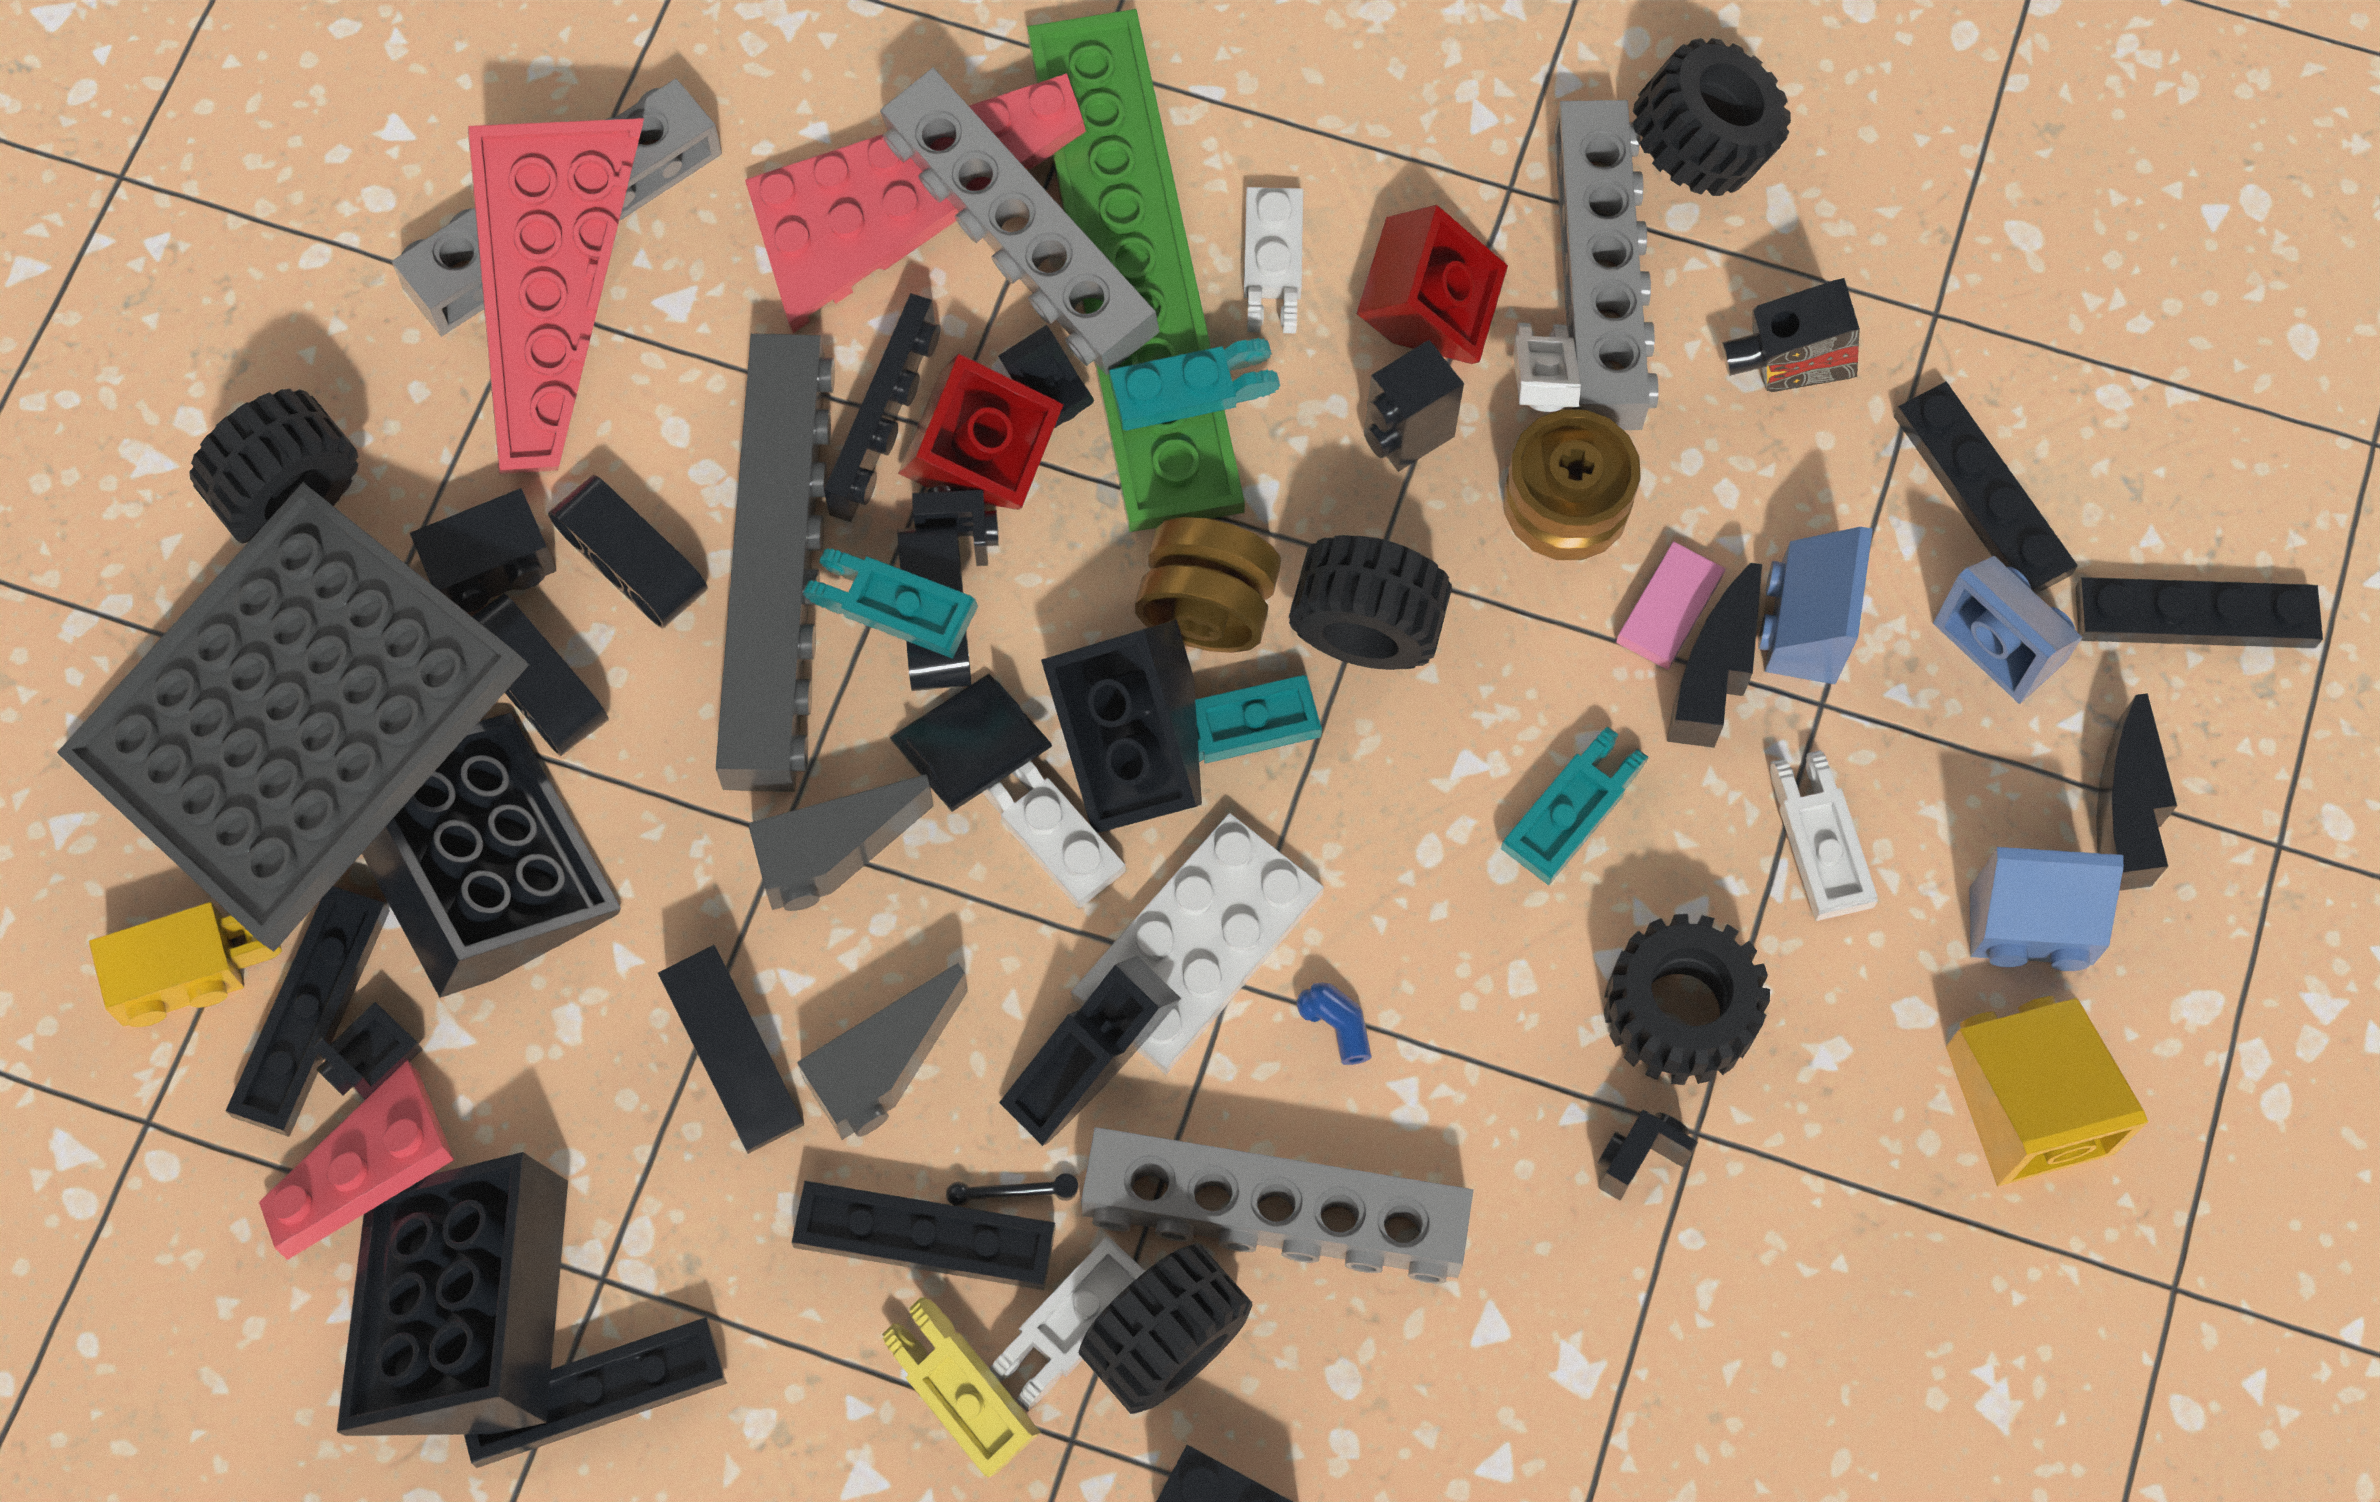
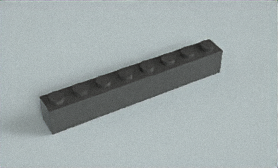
(772, 564)

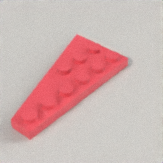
(866, 209)
(545, 241)

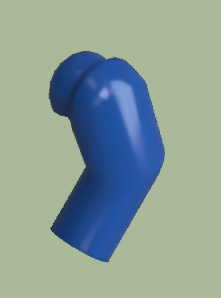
(1343, 1014)

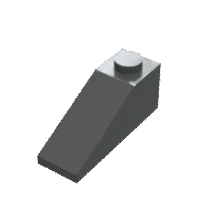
(826, 843)
(875, 1061)

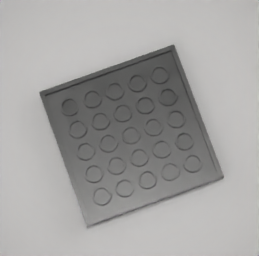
(291, 714)

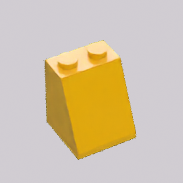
(2042, 1089)

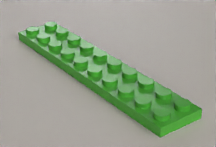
(1126, 202)

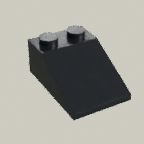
(1129, 725)

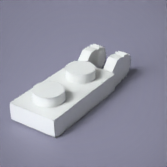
(1273, 253)
(1546, 369)
(1057, 836)
(1823, 840)
(1065, 1317)

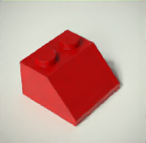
(1432, 285)
(981, 434)

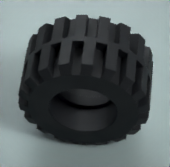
(1711, 117)
(266, 454)
(1370, 602)
(1695, 952)
(1165, 1328)

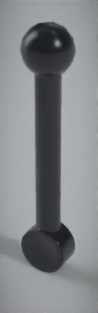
(1064, 1187)

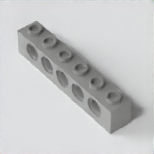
(934, 111)
(1603, 134)
(454, 295)
(1311, 1188)

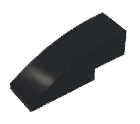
(1718, 663)
(2135, 797)
(1089, 1048)
(730, 1049)

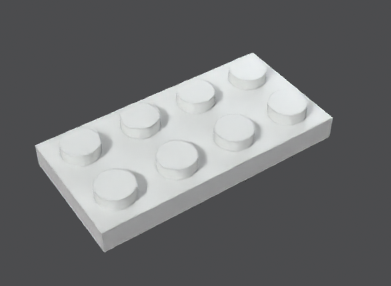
(1210, 931)

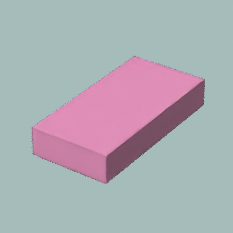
(1670, 605)

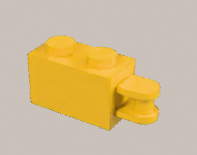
(173, 964)

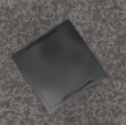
(971, 742)

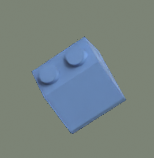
(1816, 605)
(2006, 627)
(2044, 907)

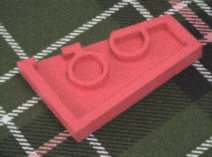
(359, 1165)

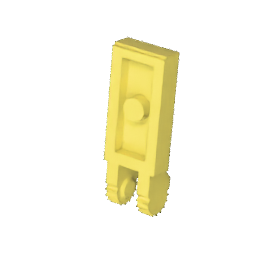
(961, 1389)

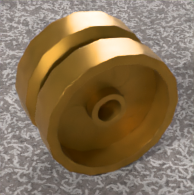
(1571, 484)
(1210, 581)

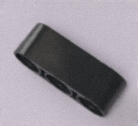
(628, 551)
(934, 555)
(548, 688)

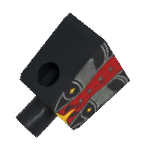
(1800, 339)

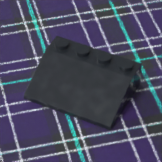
(487, 863)
(456, 1303)

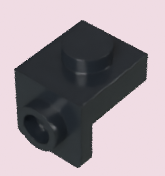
(1045, 368)
(965, 508)
(366, 1053)
(1626, 1154)

